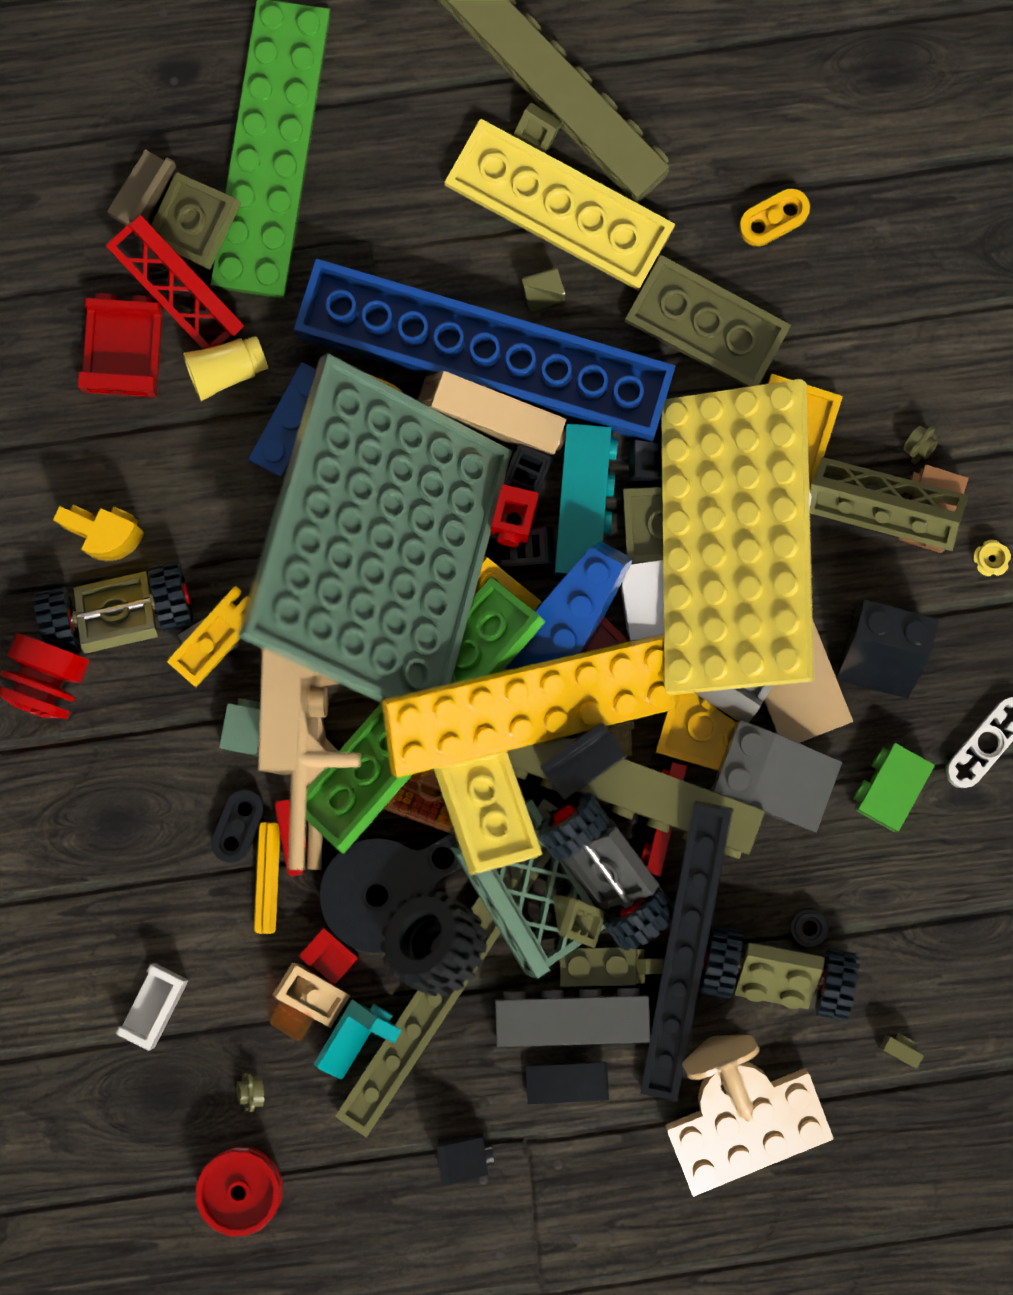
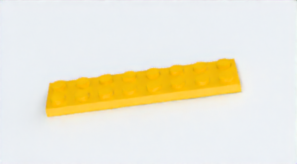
(525, 705)

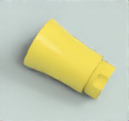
(224, 365)

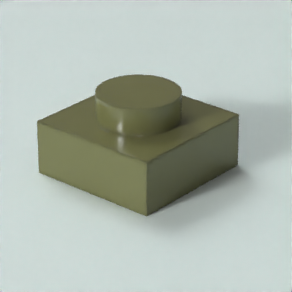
(537, 128)
(902, 1049)

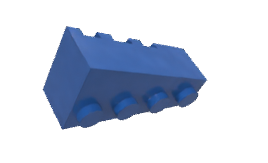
(576, 607)

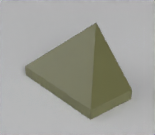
(578, 920)

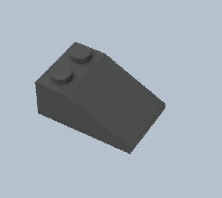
(776, 776)

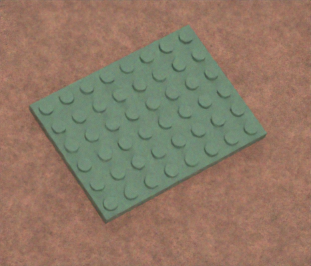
(375, 538)

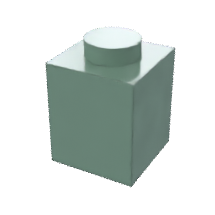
(242, 727)

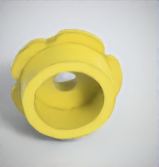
(1002, 556)

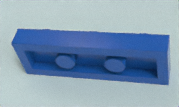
(279, 436)

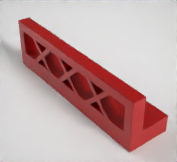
(184, 274)

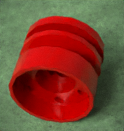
(41, 677)

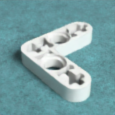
(962, 757)

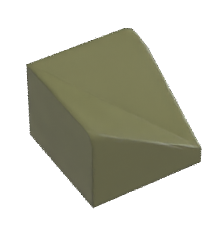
(543, 289)

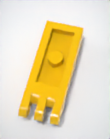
(210, 640)

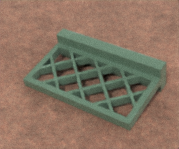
(508, 914)

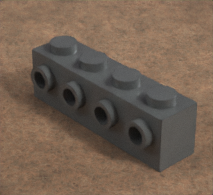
(572, 1020)

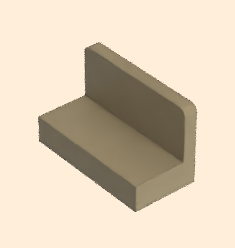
(143, 188)

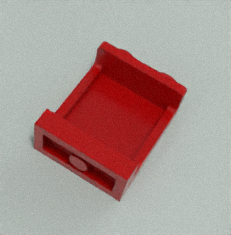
(122, 346)

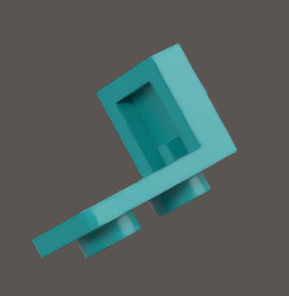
(351, 1035)

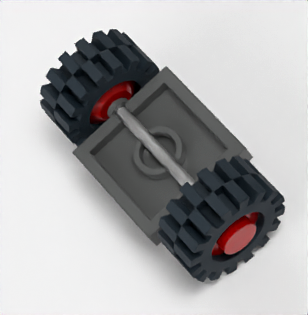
(607, 870)

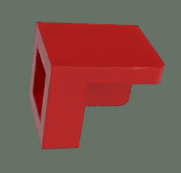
(329, 955)

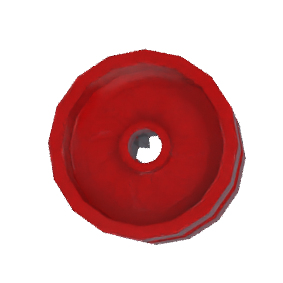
(239, 1214)

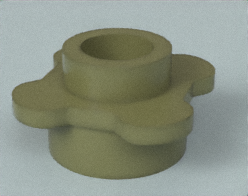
(921, 443)
(250, 1092)

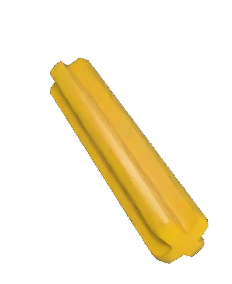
(267, 878)

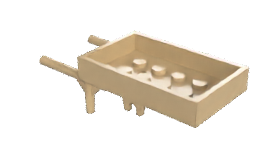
(296, 743)

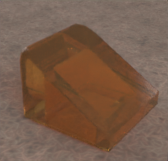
(291, 1021)

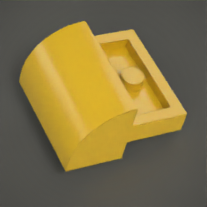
(107, 536)

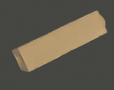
(493, 413)

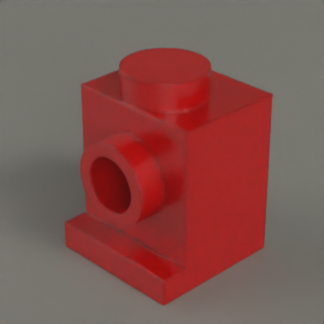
(516, 503)

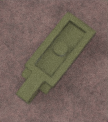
(607, 967)

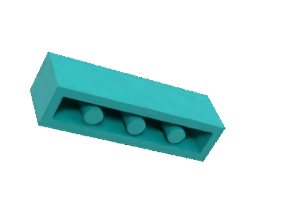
(584, 493)

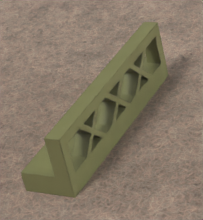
(885, 508)

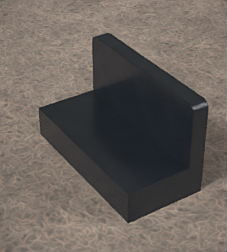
(583, 761)

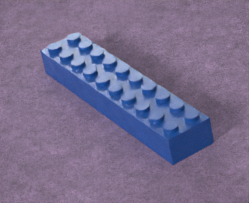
(486, 347)

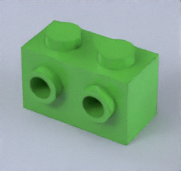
(893, 786)

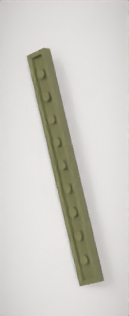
(420, 1022)

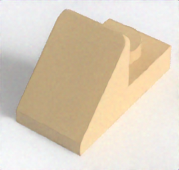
(311, 994)

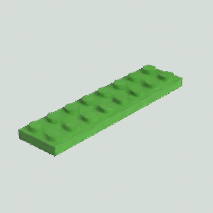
(272, 146)
(349, 798)

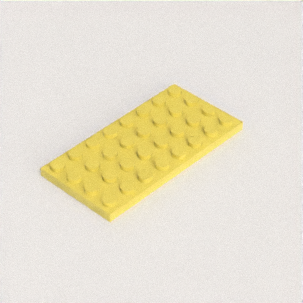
(736, 539)

